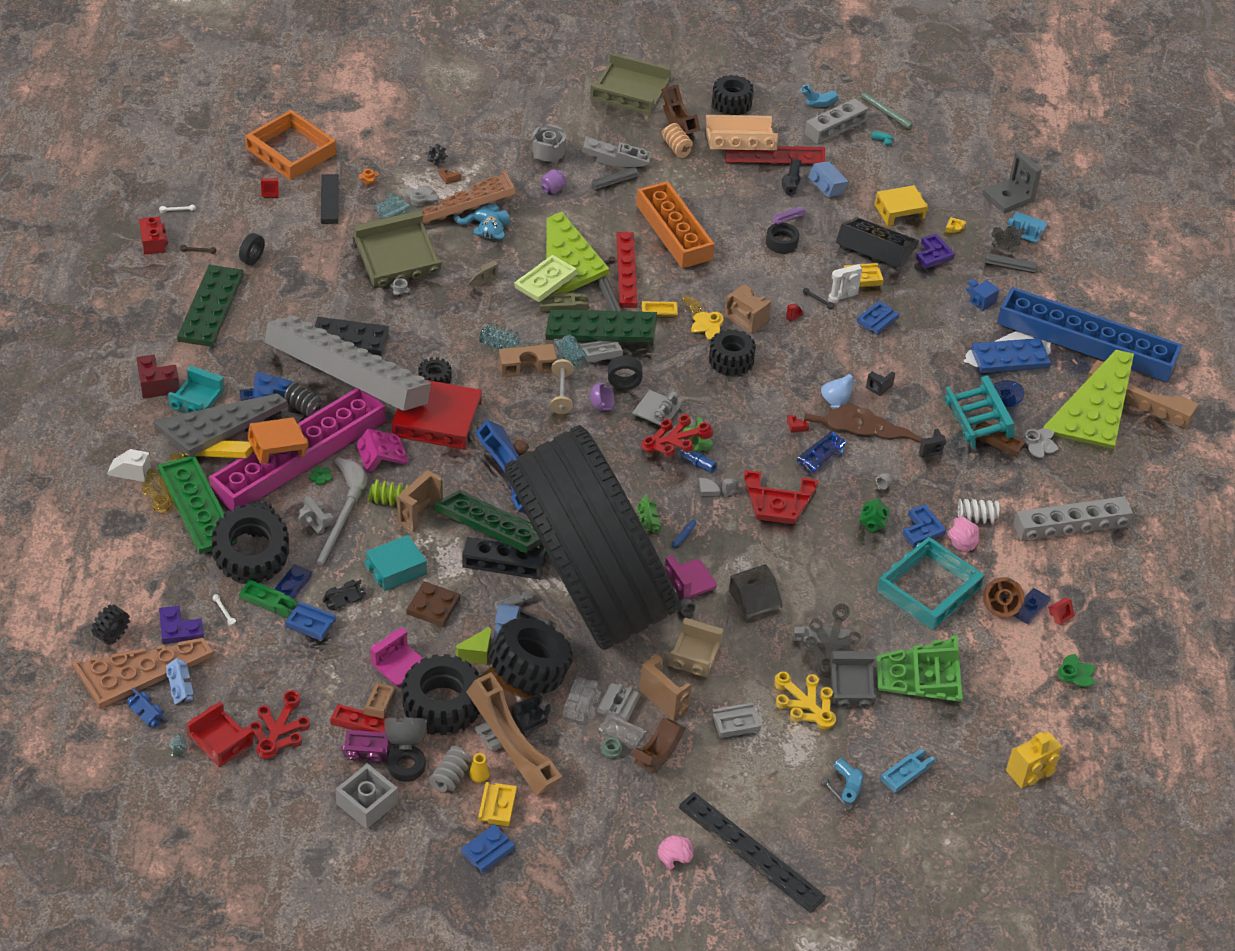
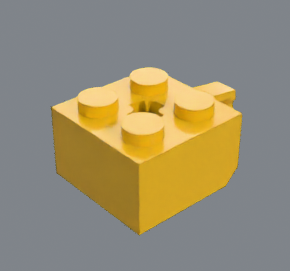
(1034, 759)

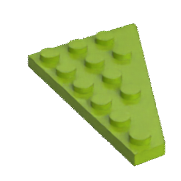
(570, 246)
(1097, 405)

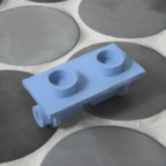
(177, 672)

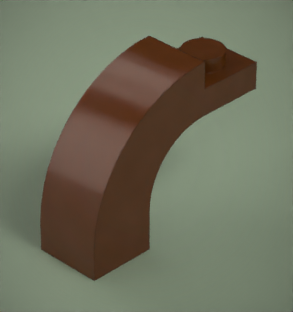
(676, 111)
(660, 746)

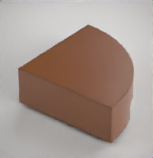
(449, 176)

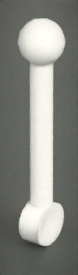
(163, 209)
(231, 621)

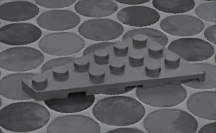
(209, 426)

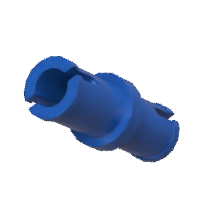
(699, 460)

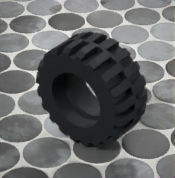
(244, 521)
(531, 655)
(440, 673)

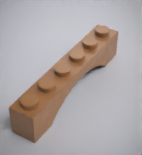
(1172, 409)
(535, 768)

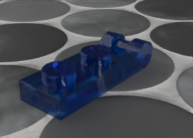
(821, 451)

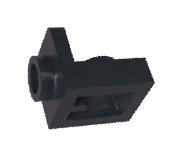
(933, 445)

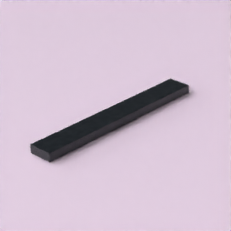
(752, 852)

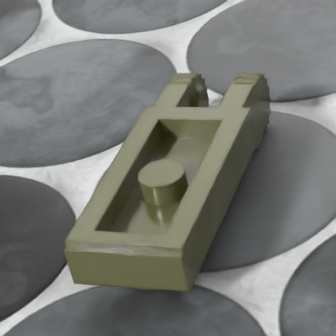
(564, 301)

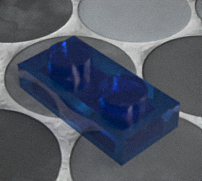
(294, 581)

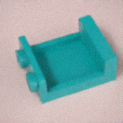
(198, 391)

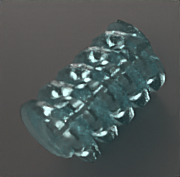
(497, 338)

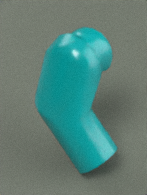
(883, 137)

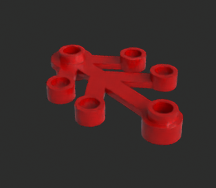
(654, 443)
(279, 728)

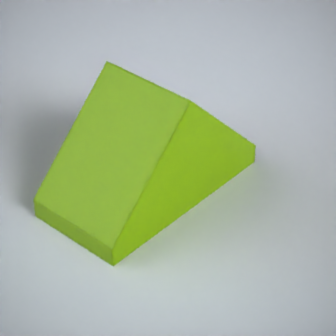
(475, 648)

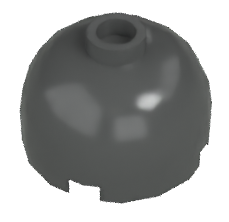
(405, 731)

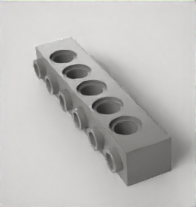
(1072, 518)

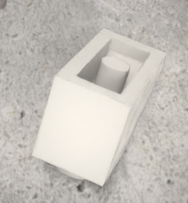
(131, 465)

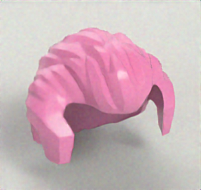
(964, 534)
(675, 849)

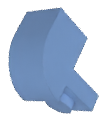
(504, 614)

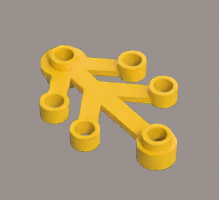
(805, 701)

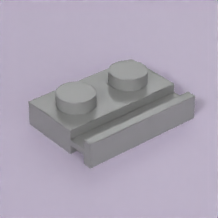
(601, 350)
(736, 720)

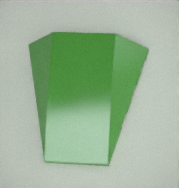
(922, 671)

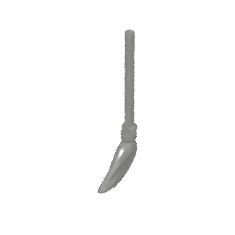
(356, 481)

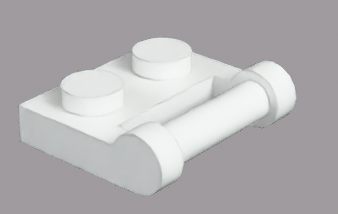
(850, 283)

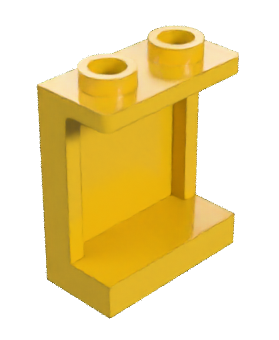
(899, 203)

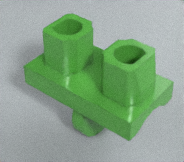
(698, 443)

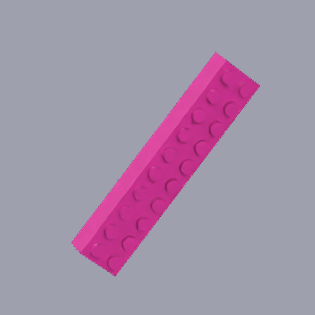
(326, 434)

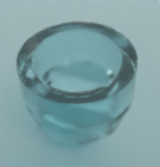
(177, 742)

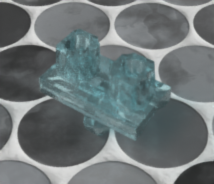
(391, 206)
(569, 349)

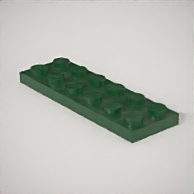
(210, 305)
(602, 325)
(489, 520)

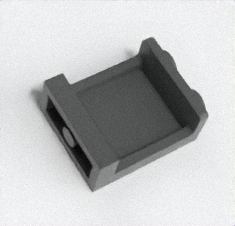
(852, 678)

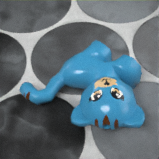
(491, 221)

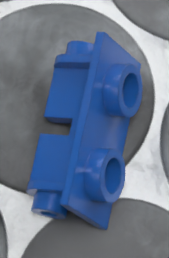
(152, 713)

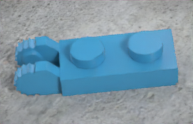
(906, 770)

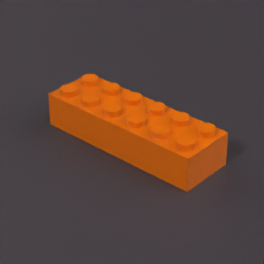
(675, 224)

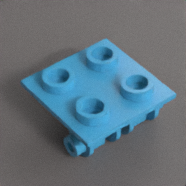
(1032, 226)

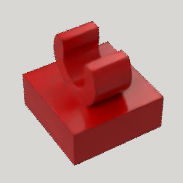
(269, 187)
(1062, 610)

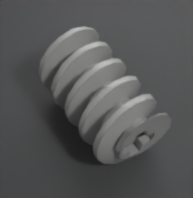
(450, 770)

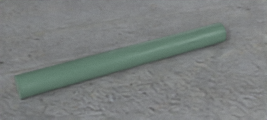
(886, 110)

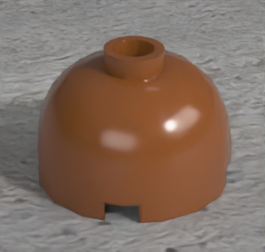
(1003, 597)

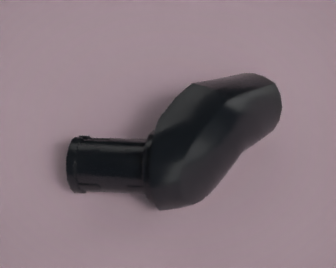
(792, 179)

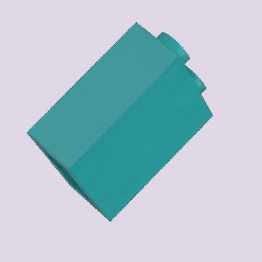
(395, 563)

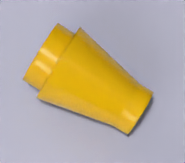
(479, 769)

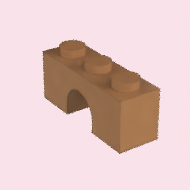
(539, 356)

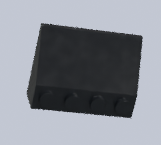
(876, 242)

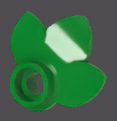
(1076, 672)

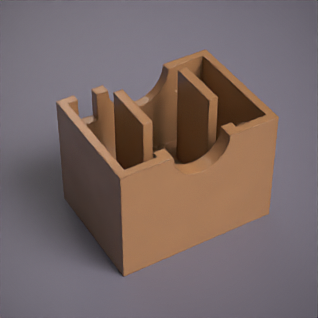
(746, 309)

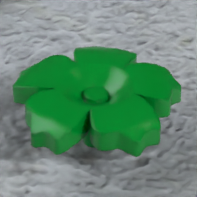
(320, 476)

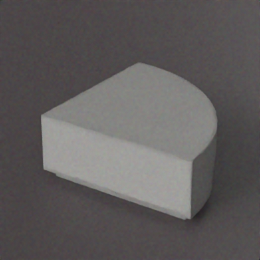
(708, 487)
(730, 487)

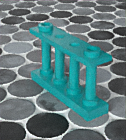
(992, 401)

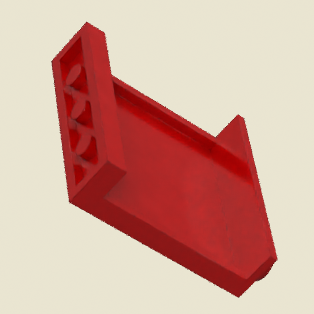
(443, 420)

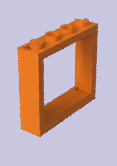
(256, 144)

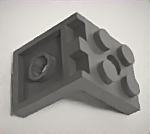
(1020, 186)

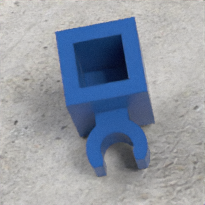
(982, 294)

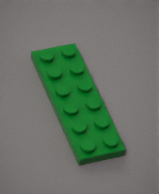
(193, 499)

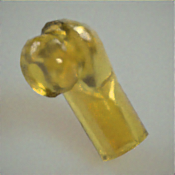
(694, 304)

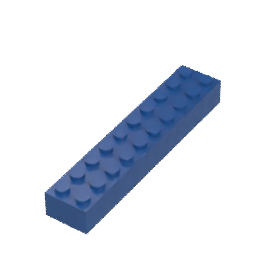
(1088, 333)

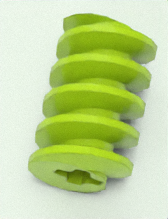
(384, 493)

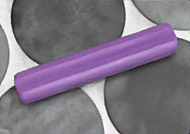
(789, 215)

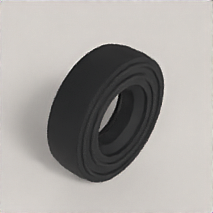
(245, 254)
(406, 774)

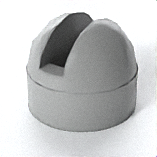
(883, 480)

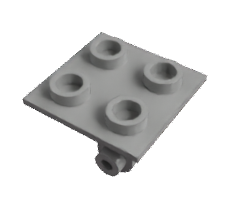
(658, 407)

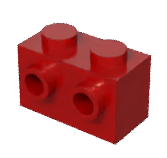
(152, 235)

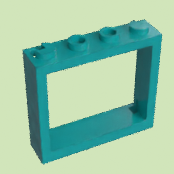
(929, 547)

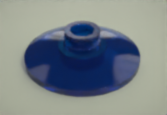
(1009, 392)

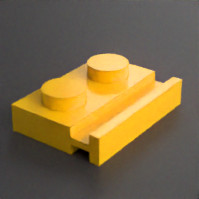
(870, 275)
(497, 804)

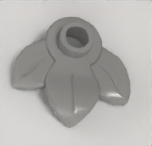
(421, 195)
(1040, 442)

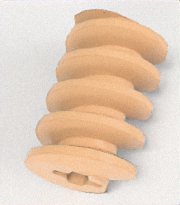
(677, 140)

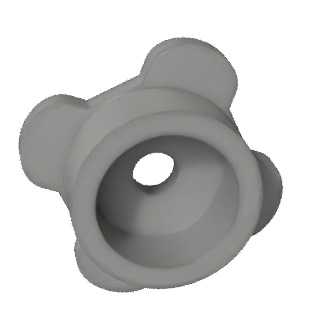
(400, 286)

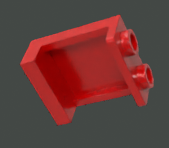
(218, 734)

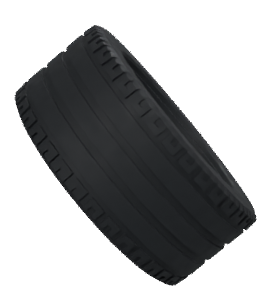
(593, 537)

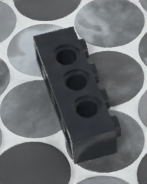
(502, 558)

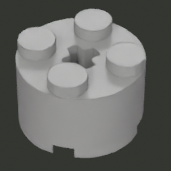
(549, 143)

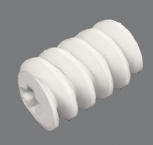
(979, 510)

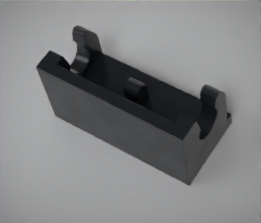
(529, 714)

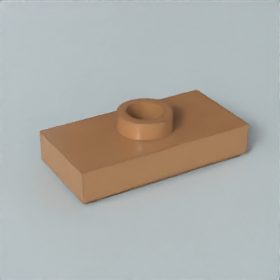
(379, 700)

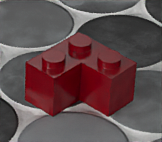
(156, 380)

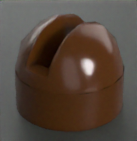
(521, 447)

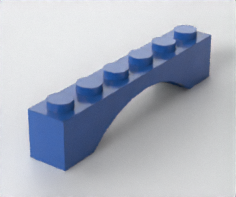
(500, 447)

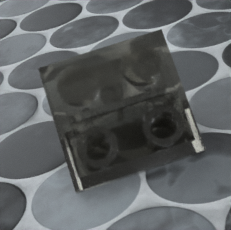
(755, 591)

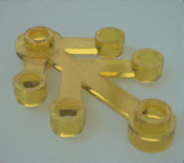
(160, 502)

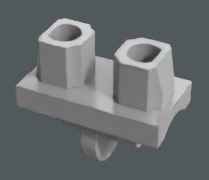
(313, 515)

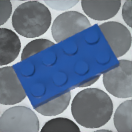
(1010, 355)

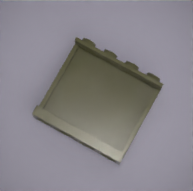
(631, 84)
(396, 248)

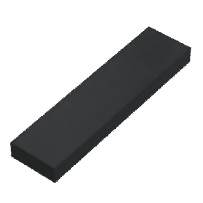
(329, 198)

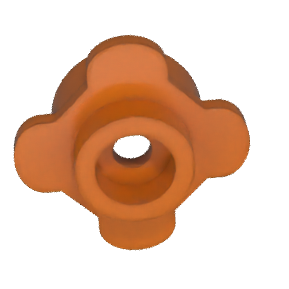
(368, 176)

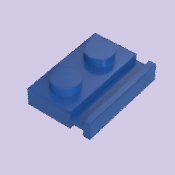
(877, 317)
(310, 621)
(488, 848)

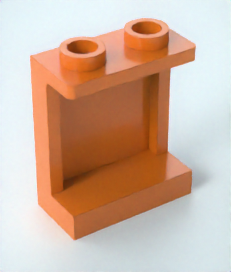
(276, 437)

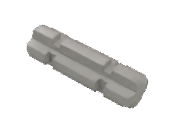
(517, 599)

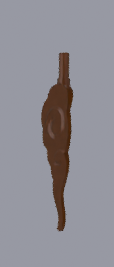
(861, 422)

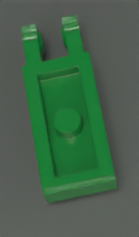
(268, 598)

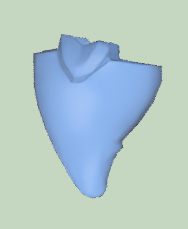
(838, 391)

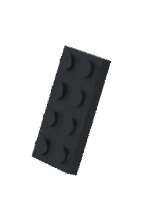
(362, 335)

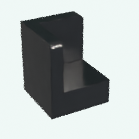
(878, 383)

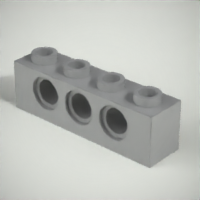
(836, 121)

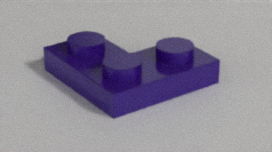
(935, 253)
(175, 630)

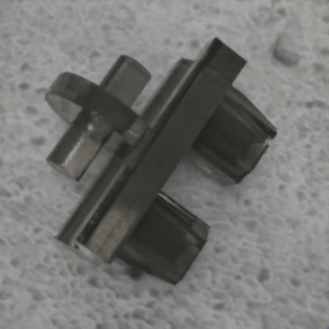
(1009, 238)

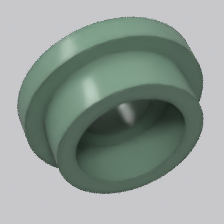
(611, 743)

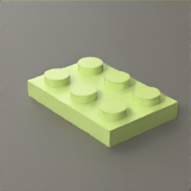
(545, 278)

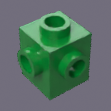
(874, 515)

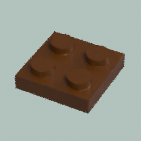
(433, 604)

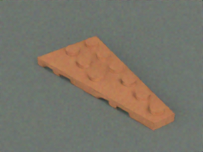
(117, 675)

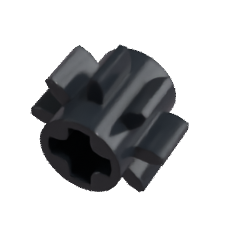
(436, 150)

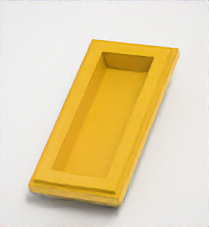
(663, 309)

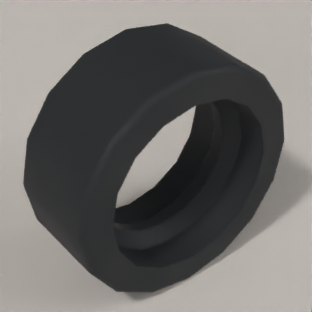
(782, 246)
(628, 382)

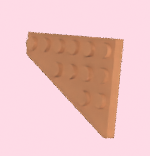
(483, 192)

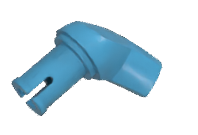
(817, 99)
(853, 777)

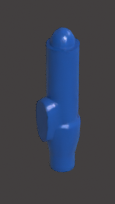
(684, 533)

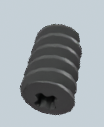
(303, 400)

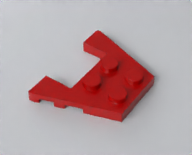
(778, 504)

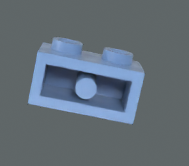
(828, 179)

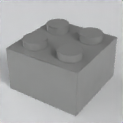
(366, 796)

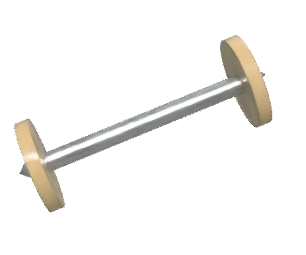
(562, 369)

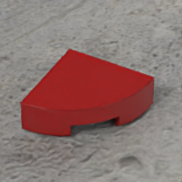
(793, 312)
(796, 424)

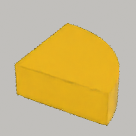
(955, 225)

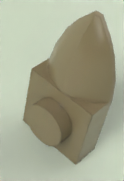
(487, 273)

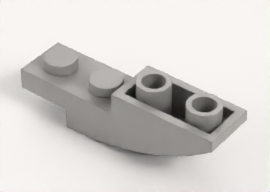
(621, 156)

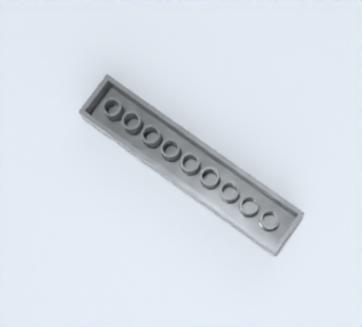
(348, 362)

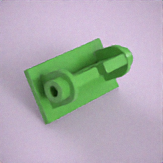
(648, 515)

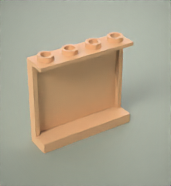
(740, 132)

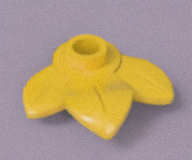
(705, 323)

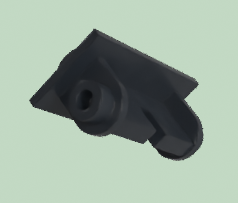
(336, 596)

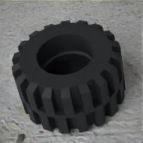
(732, 95)
(732, 352)

